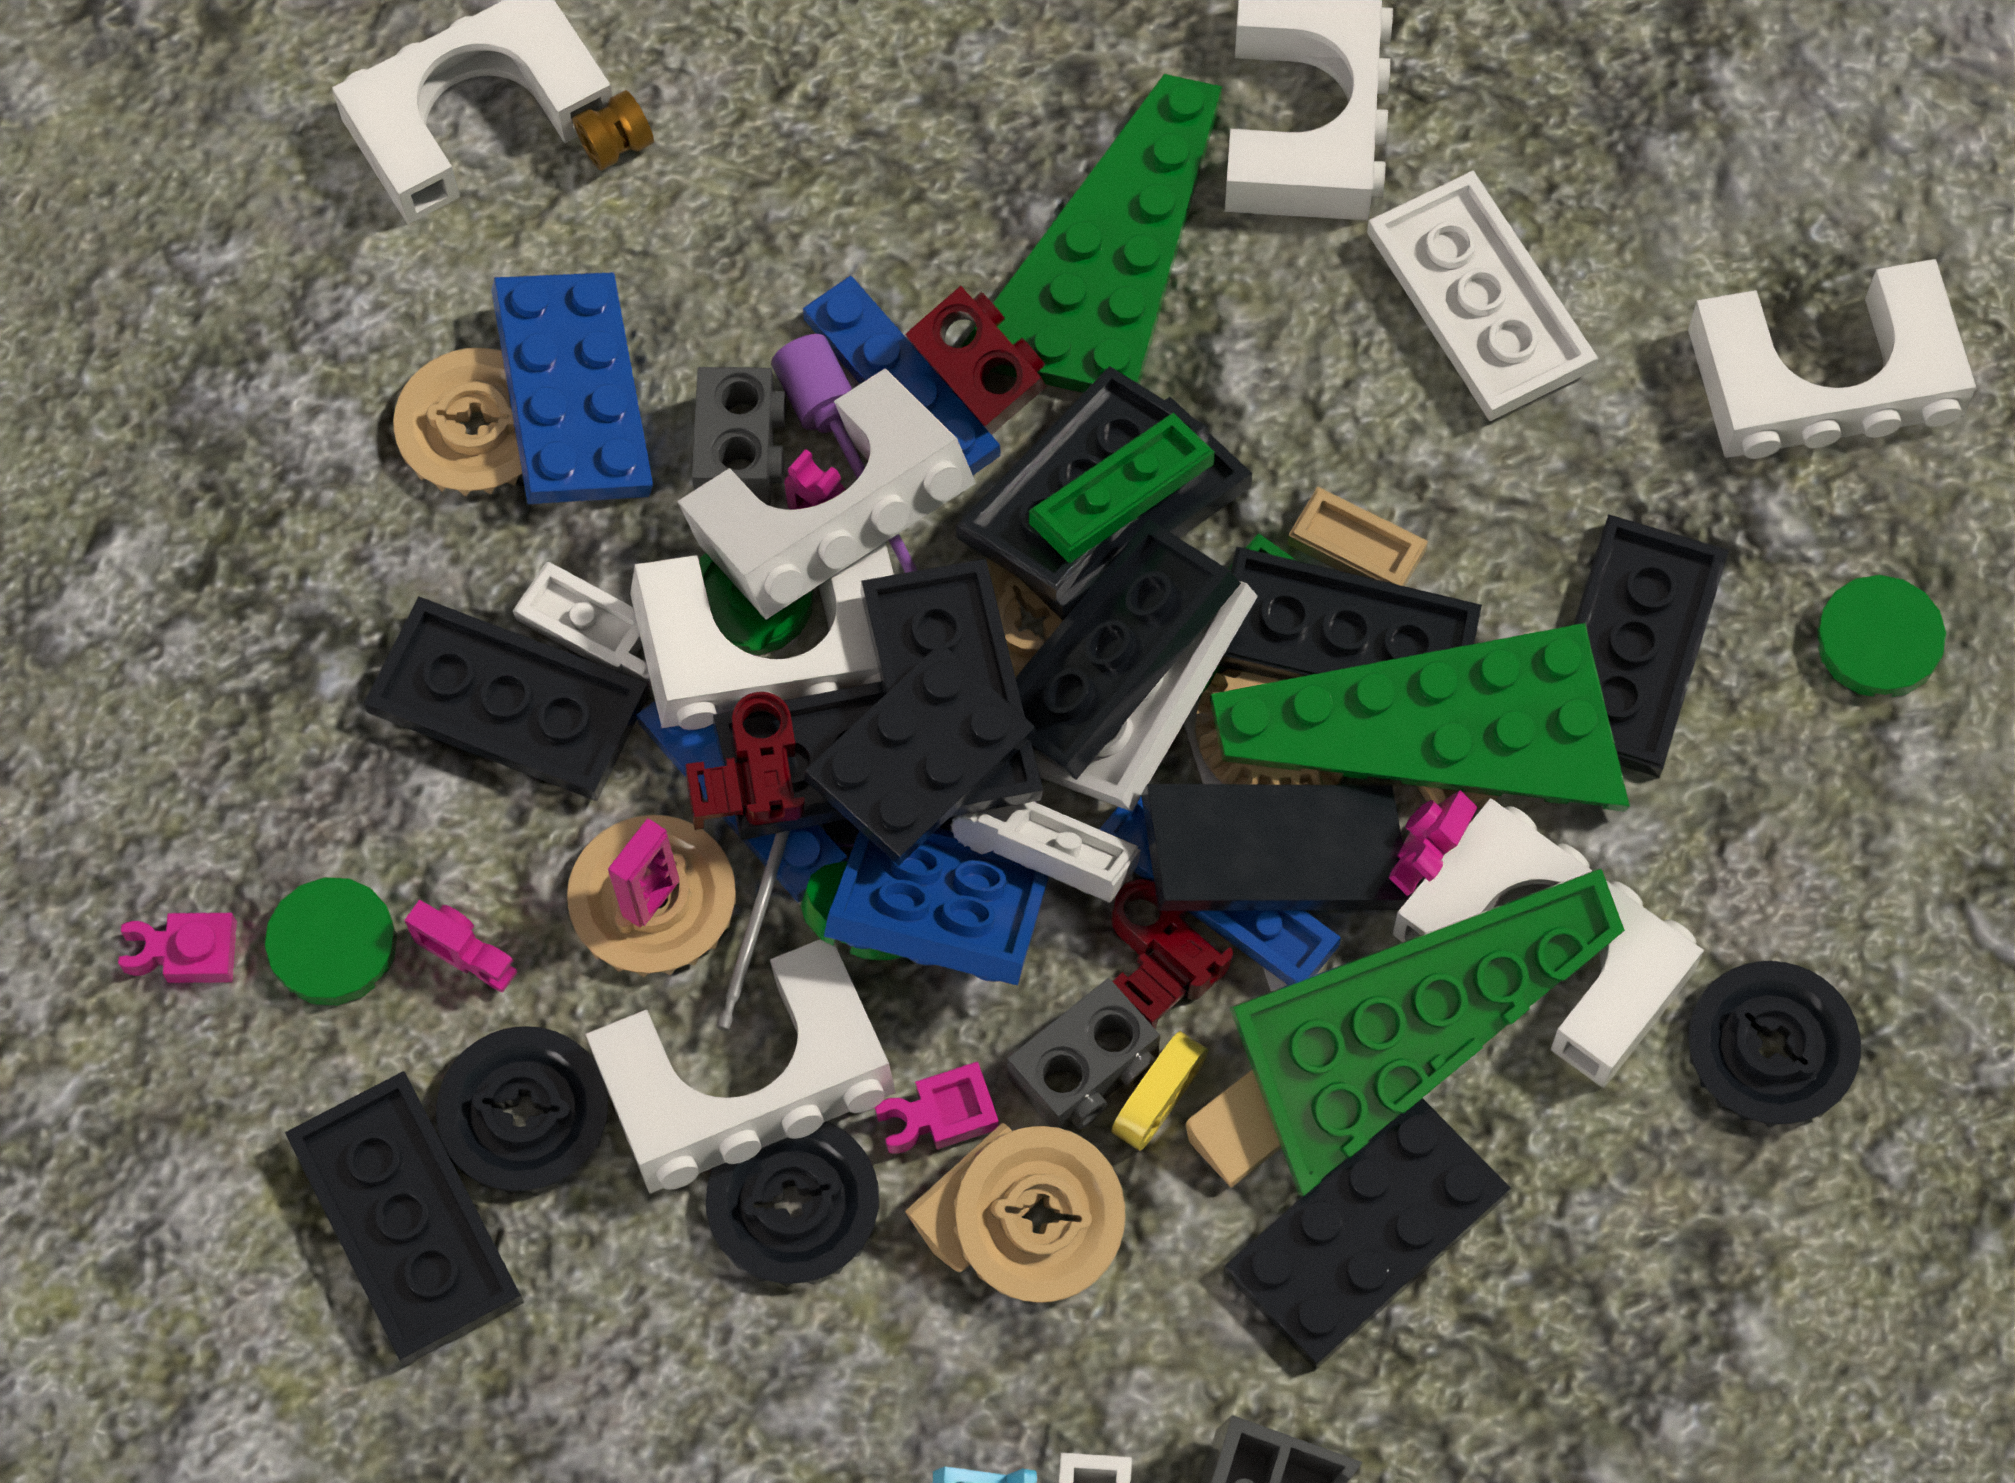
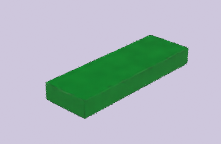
(1121, 487)

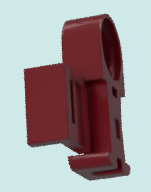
(757, 778)
(1177, 956)

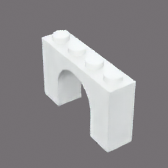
(510, 40)
(1327, 168)
(1768, 407)
(787, 553)
(704, 674)
(1640, 969)
(686, 1132)

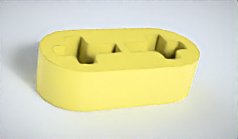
(1159, 1091)

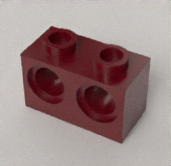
(968, 366)

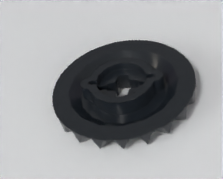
(1767, 1000)
(495, 1076)
(832, 1225)

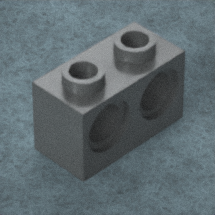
(730, 436)
(1072, 1047)

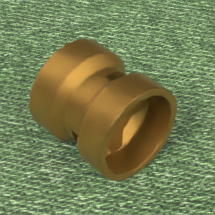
(613, 130)

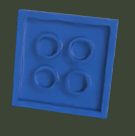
(940, 907)

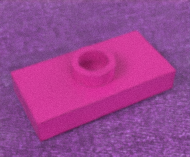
(644, 873)

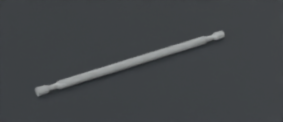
(753, 929)

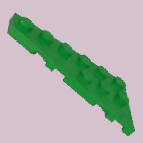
(1105, 262)
(1465, 718)
(1387, 1028)

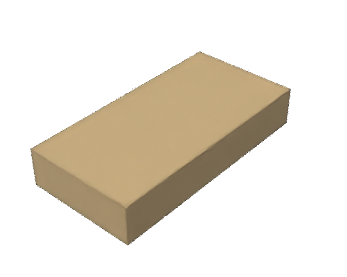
(1356, 540)

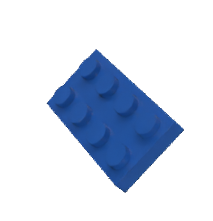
(571, 388)

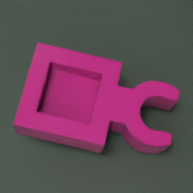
(810, 485)
(1432, 834)
(451, 938)
(191, 948)
(949, 1106)

